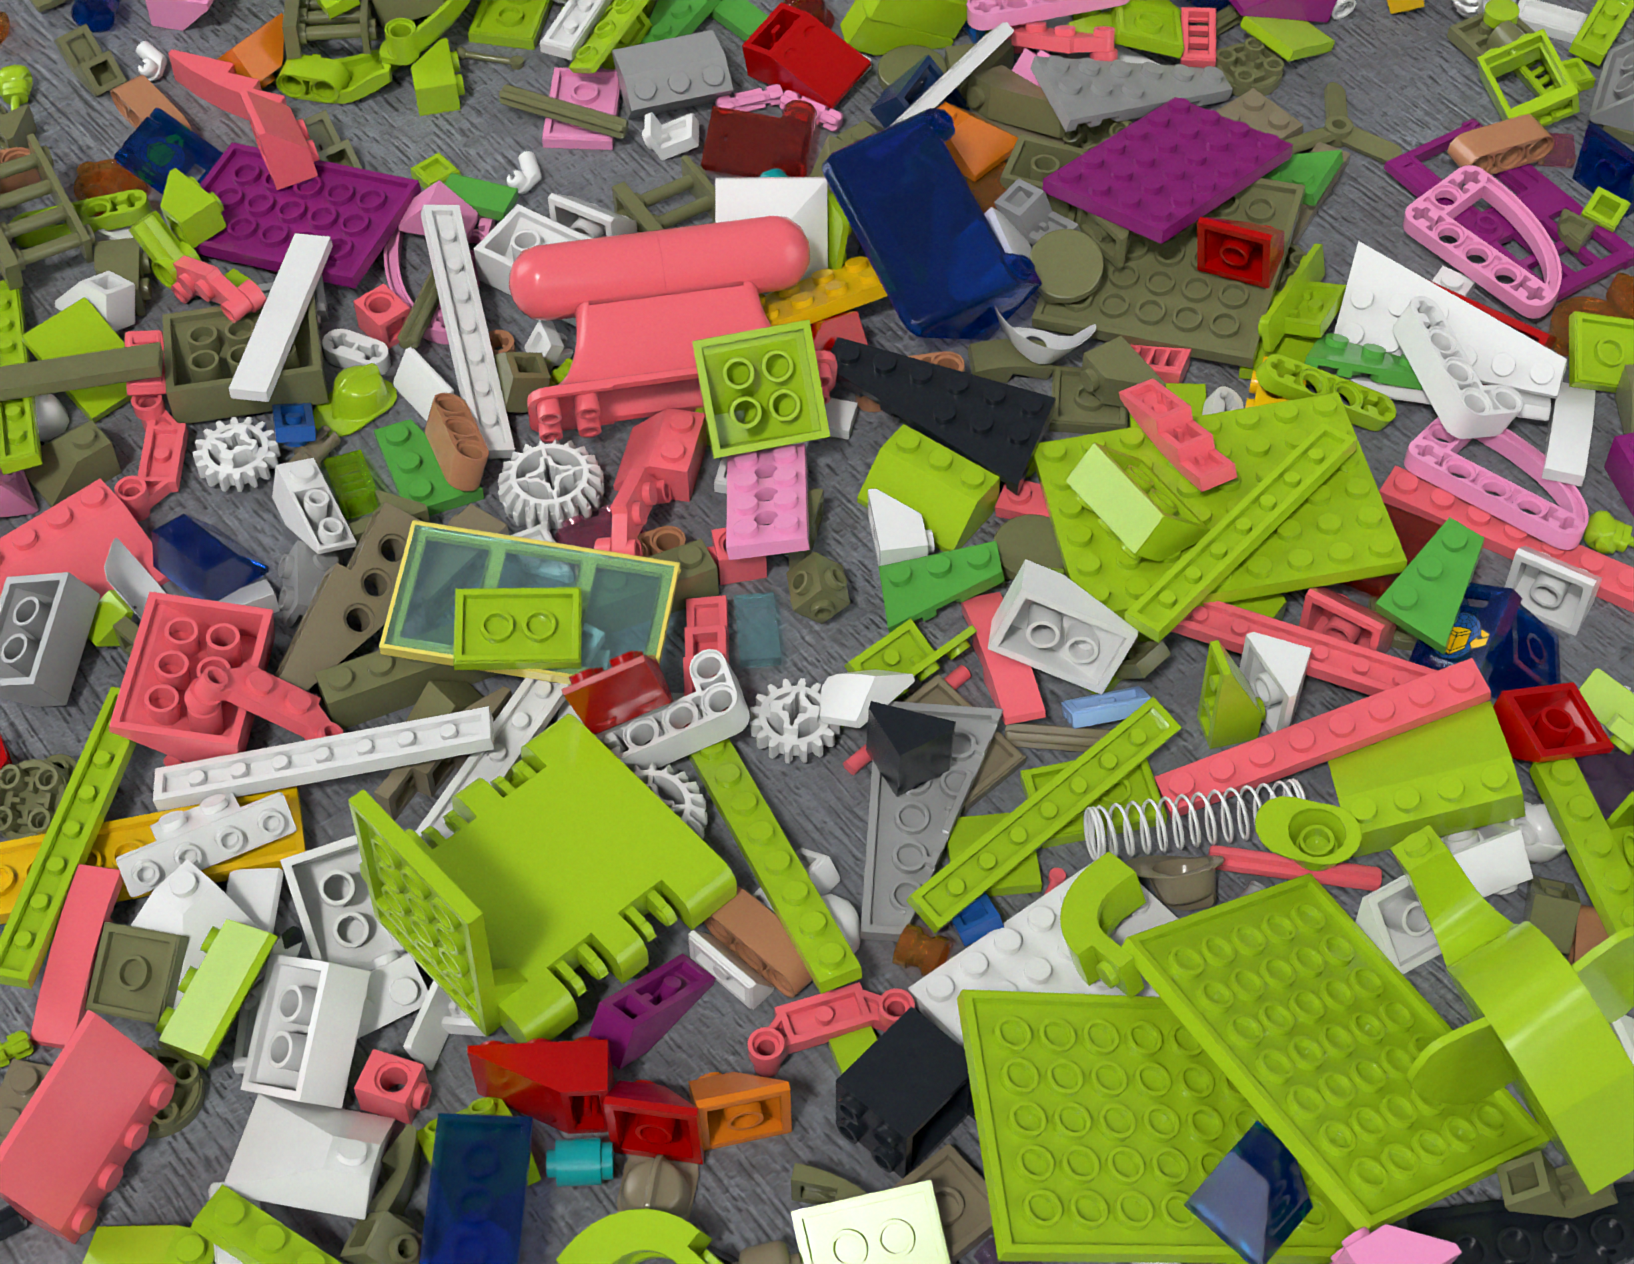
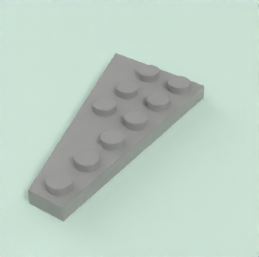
(1120, 90)
(913, 829)

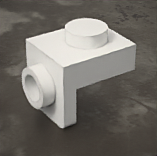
(672, 137)

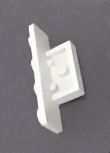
(204, 837)
(392, 991)
(433, 1024)

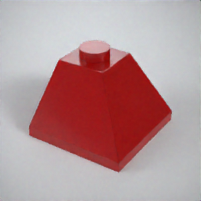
(1239, 250)
(1549, 723)
(653, 1121)

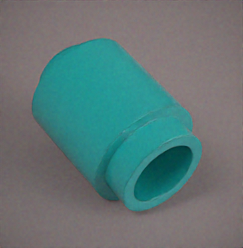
(580, 1162)

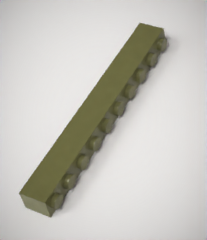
(385, 683)

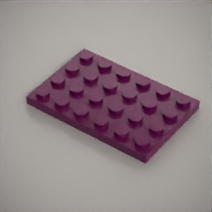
(1167, 169)
(342, 202)

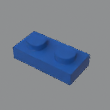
(293, 424)

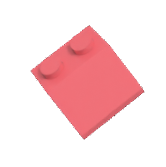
(281, 140)
(669, 448)
(1346, 620)

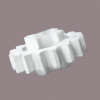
(236, 454)
(774, 717)

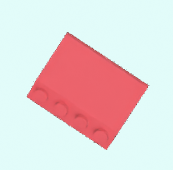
(76, 540)
(172, 649)
(81, 1128)

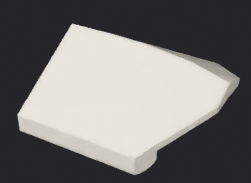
(849, 694)

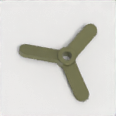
(1340, 132)

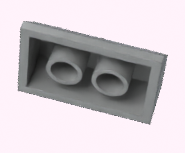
(672, 74)
(1615, 91)
(43, 636)

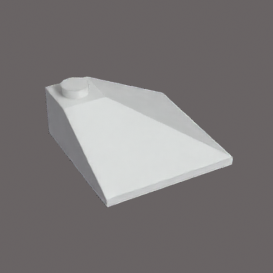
(791, 197)
(189, 906)
(310, 1156)

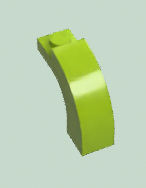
(1089, 914)
(638, 1237)

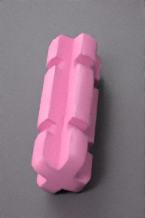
(752, 99)
(831, 119)

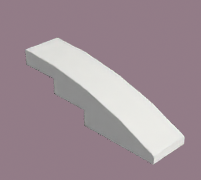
(1569, 435)

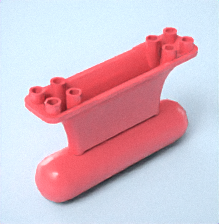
(643, 305)

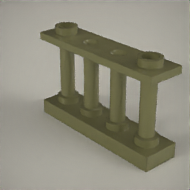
(299, 17)
(635, 205)
(81, 235)

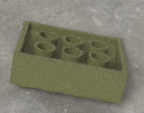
(205, 352)

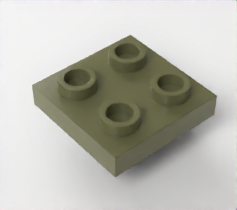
(1476, 37)

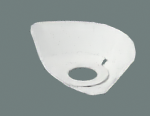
(1056, 345)
(129, 577)

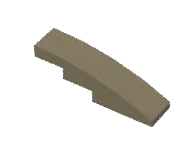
(428, 776)

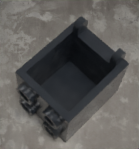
(905, 1094)

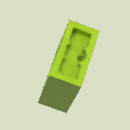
(1526, 49)

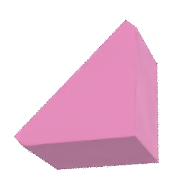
(437, 195)

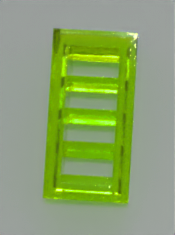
(356, 502)

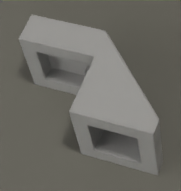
(1030, 211)

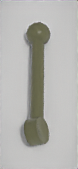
(516, 62)

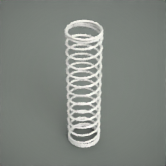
(1093, 820)

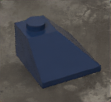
(908, 89)

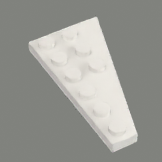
(1499, 354)

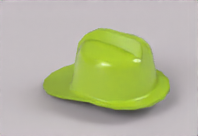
(356, 400)
(1308, 832)

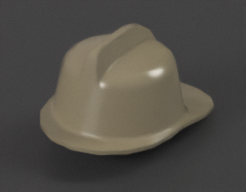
(1179, 880)
(658, 1185)

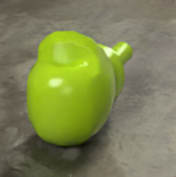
(15, 85)
(1607, 534)

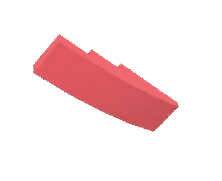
(216, 82)
(1176, 435)
(706, 629)
(1007, 680)
(74, 954)

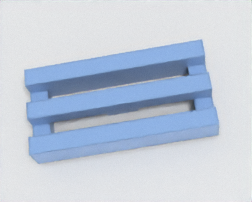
(1103, 708)

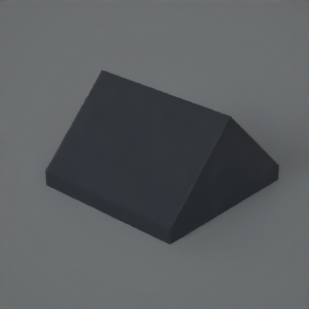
(908, 745)

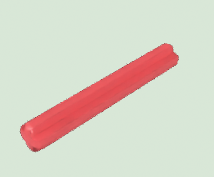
(1277, 866)

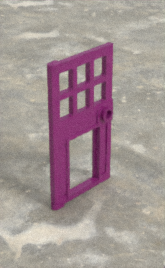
(1537, 193)

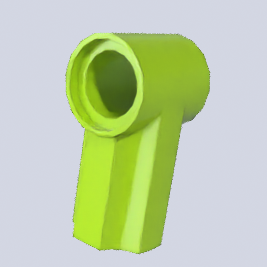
(161, 246)

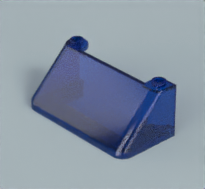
(927, 231)

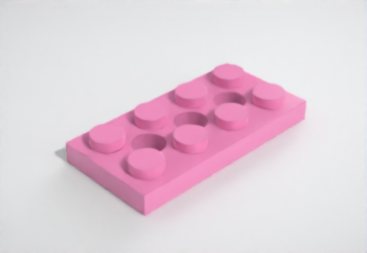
(785, 512)

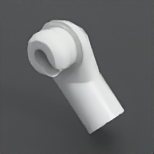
(154, 61)
(529, 176)

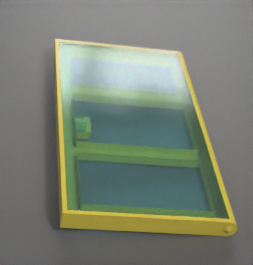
(623, 595)

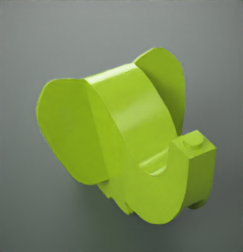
(1531, 1016)

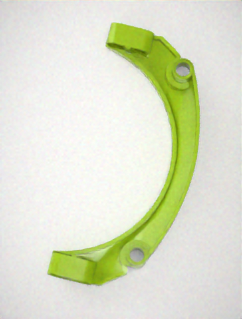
(362, 74)

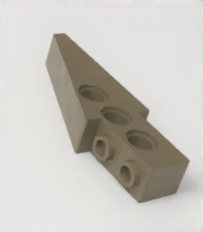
(323, 633)

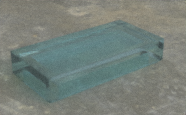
(757, 630)

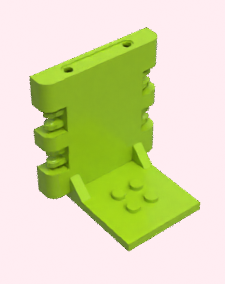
(538, 882)

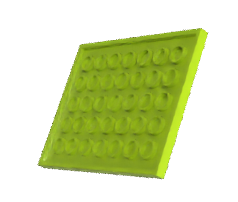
(1327, 540)
(1323, 1046)
(1104, 1127)

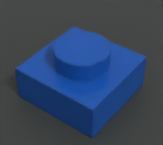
(977, 920)

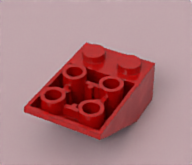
(803, 56)
(618, 694)
(548, 1080)

